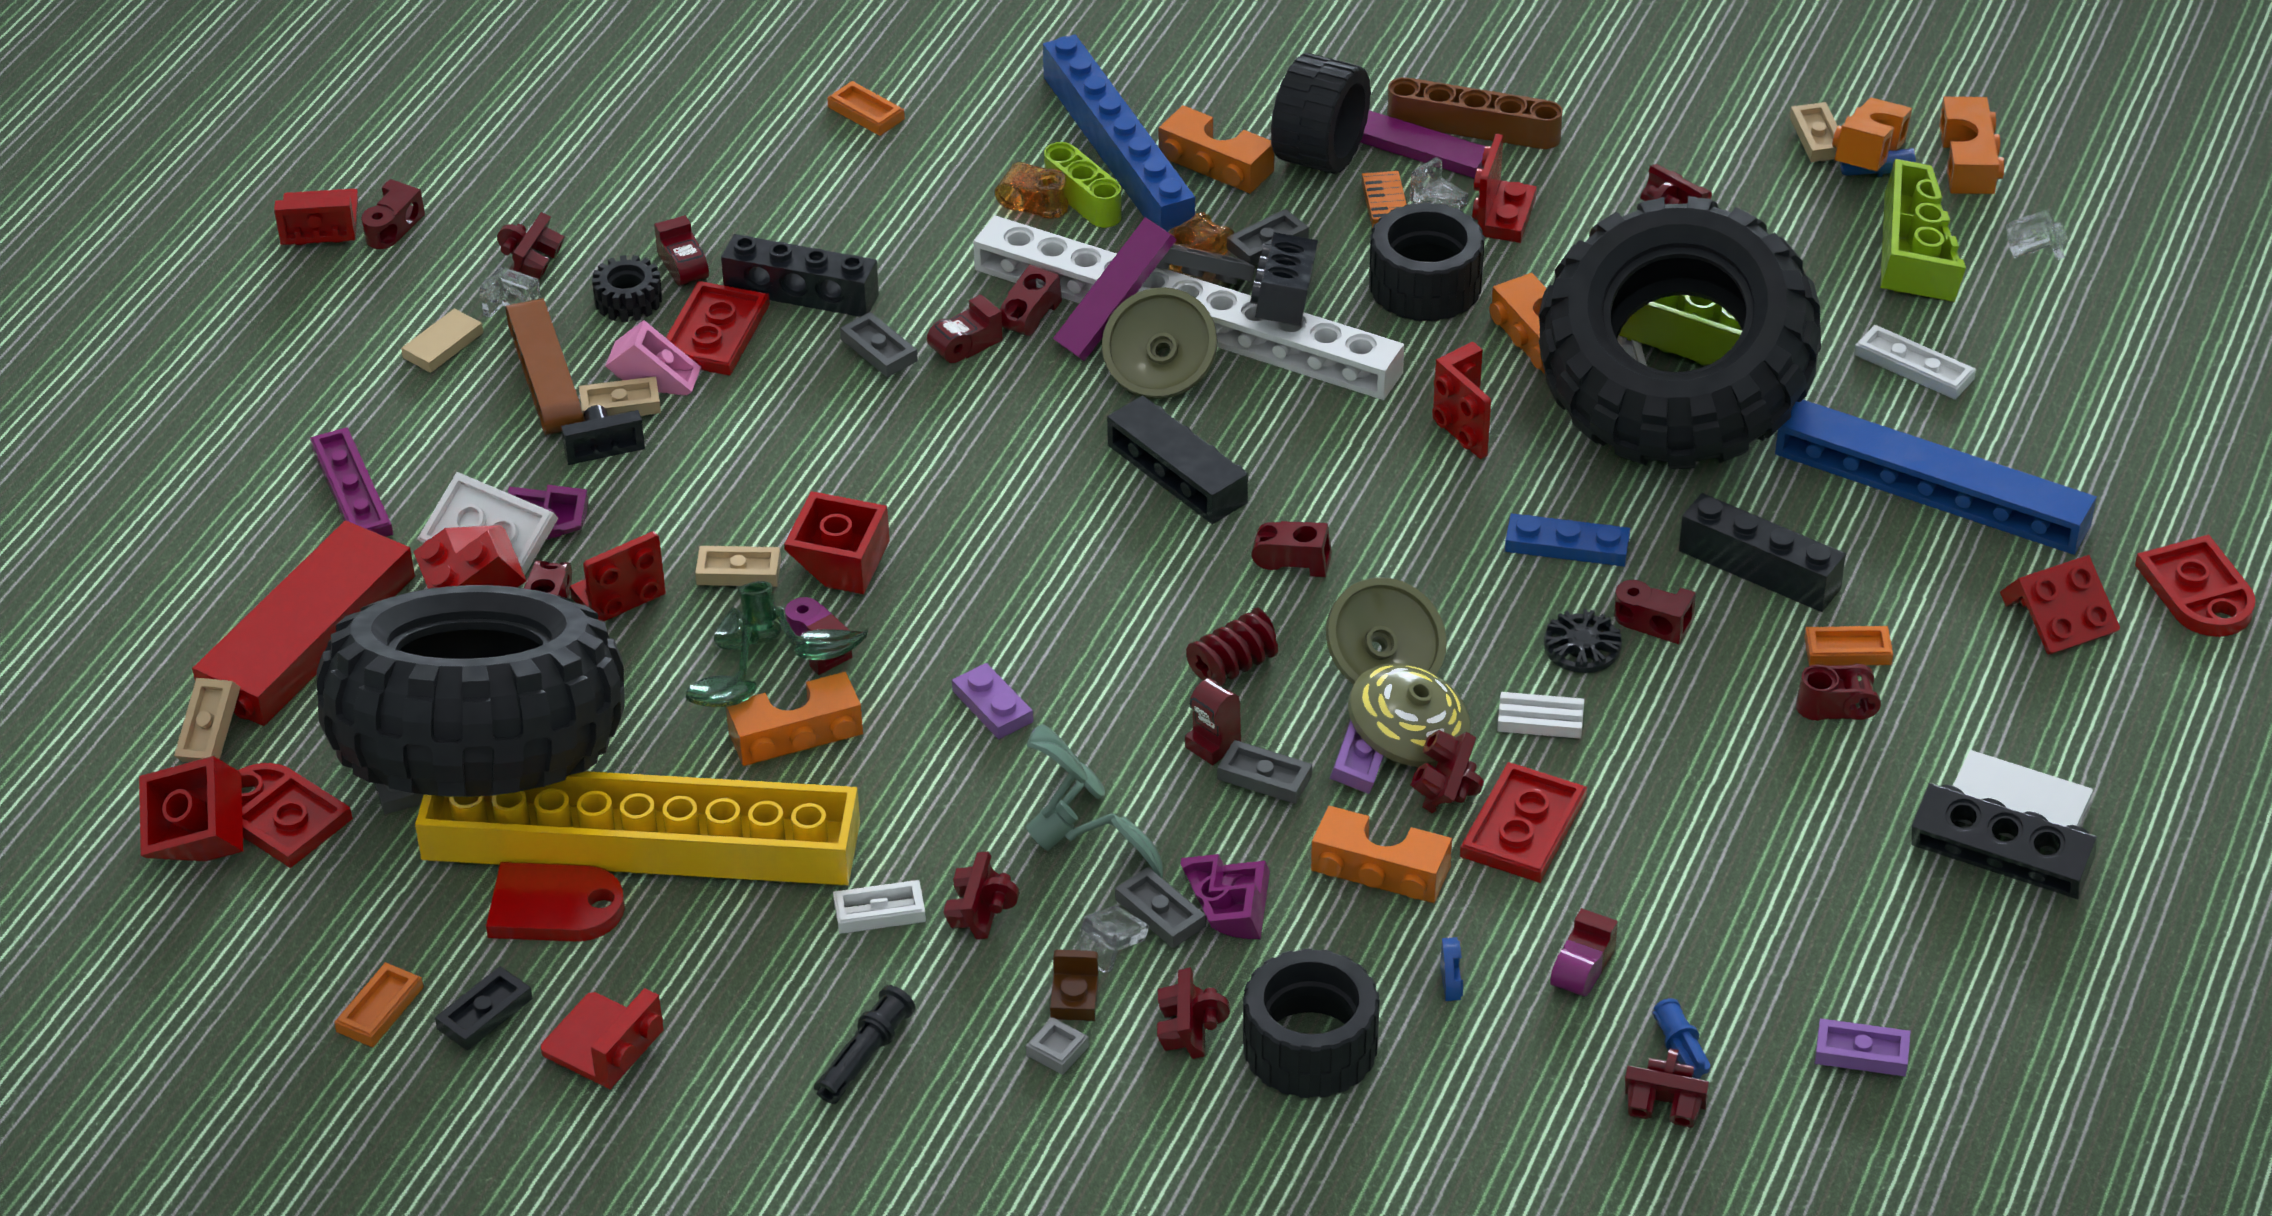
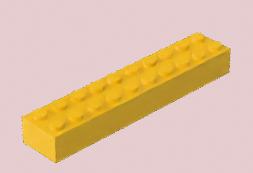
(654, 827)

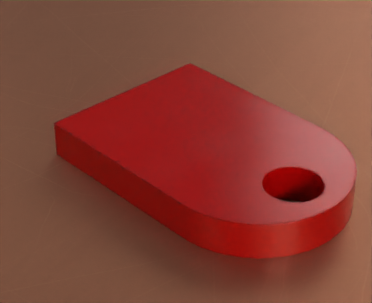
(2198, 582)
(288, 812)
(553, 902)

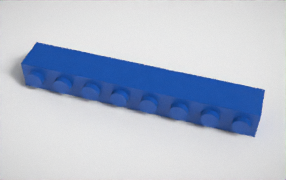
(1116, 133)
(1936, 476)

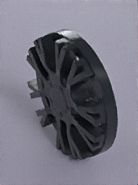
(1582, 641)

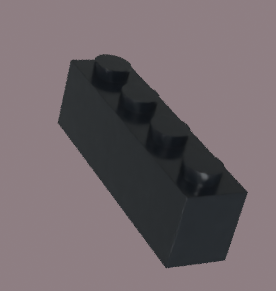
(1177, 459)
(1762, 552)

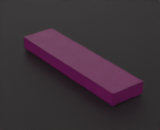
(1422, 144)
(1116, 284)
(350, 481)

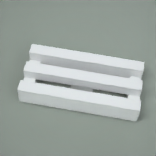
(1542, 715)
(878, 911)

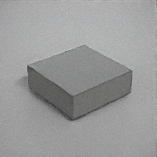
(1057, 1046)

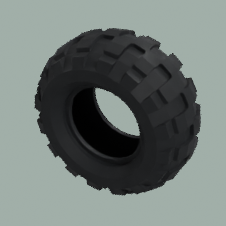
(1674, 253)
(470, 690)

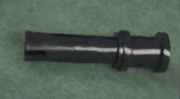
(874, 1030)

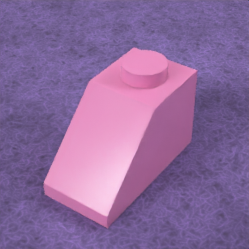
(649, 354)

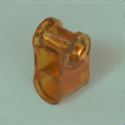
(1030, 188)
(1202, 235)

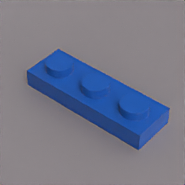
(1567, 539)

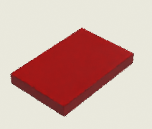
(718, 325)
(1523, 822)

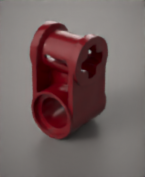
(1835, 690)

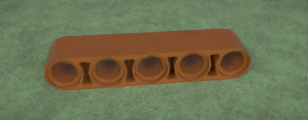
(1476, 112)
(543, 365)

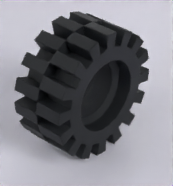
(643, 287)

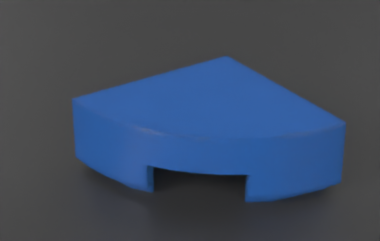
(1450, 969)

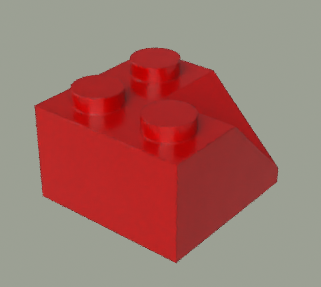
(839, 540)
(469, 558)
(191, 811)

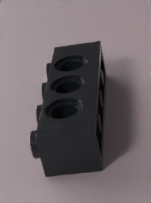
(801, 275)
(1284, 278)
(2018, 859)

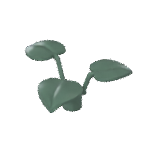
(1057, 817)

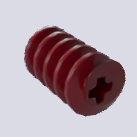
(1233, 647)

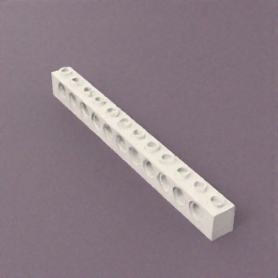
(1314, 349)

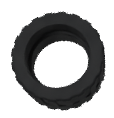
(1320, 113)
(1432, 288)
(1310, 1062)

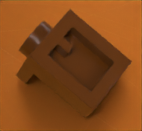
(1074, 985)

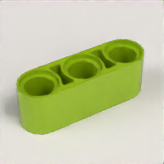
(1087, 185)

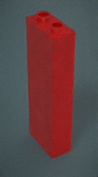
(284, 636)

